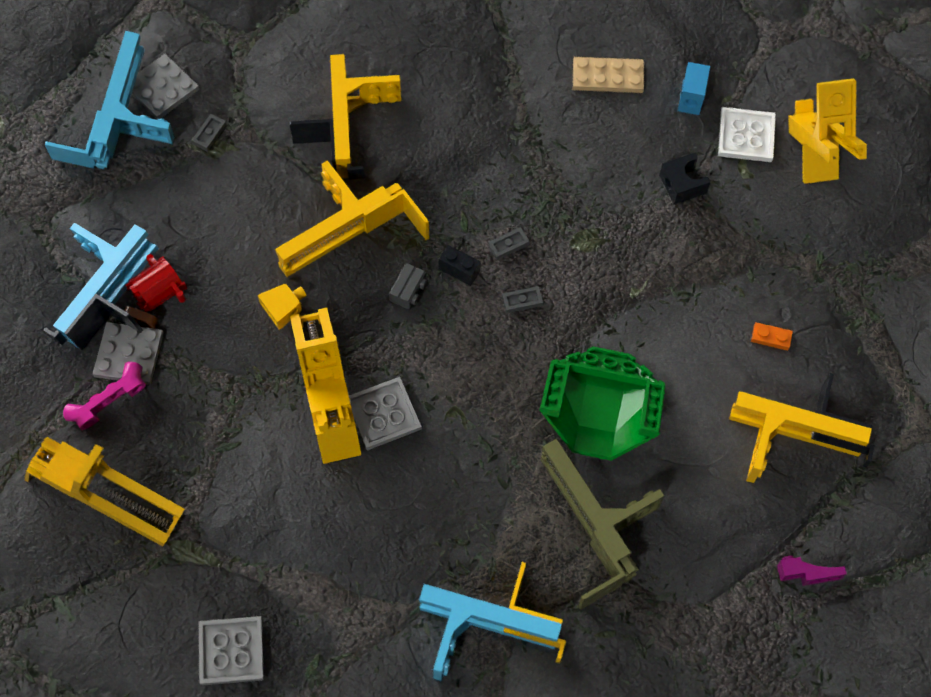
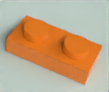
(771, 336)

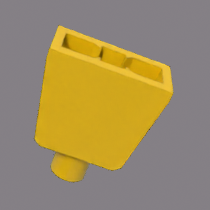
(281, 303)

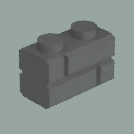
(407, 286)

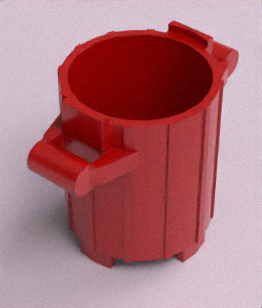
(156, 284)

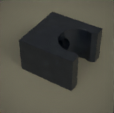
(678, 184)

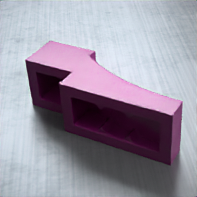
(794, 568)

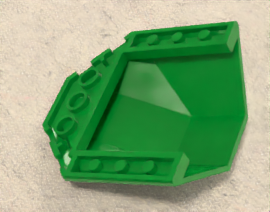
(602, 402)

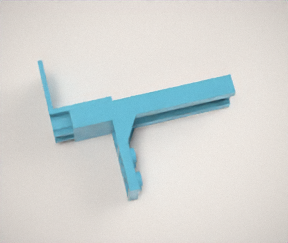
(114, 115)

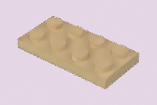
(608, 74)

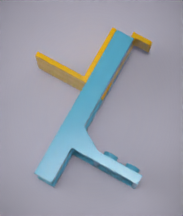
(468, 611)

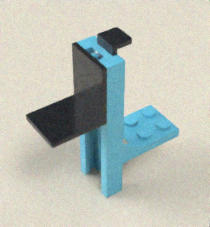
(106, 286)

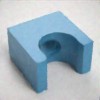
(693, 88)

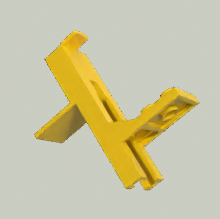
(822, 133)

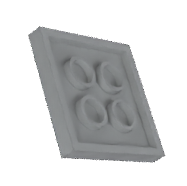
(163, 86)
(124, 344)
(384, 413)
(230, 650)

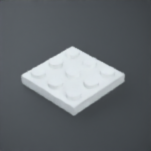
(746, 134)

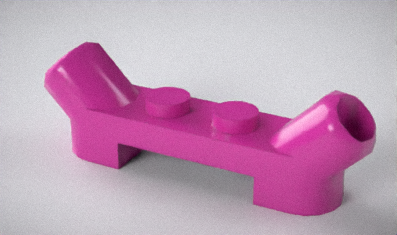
(130, 383)

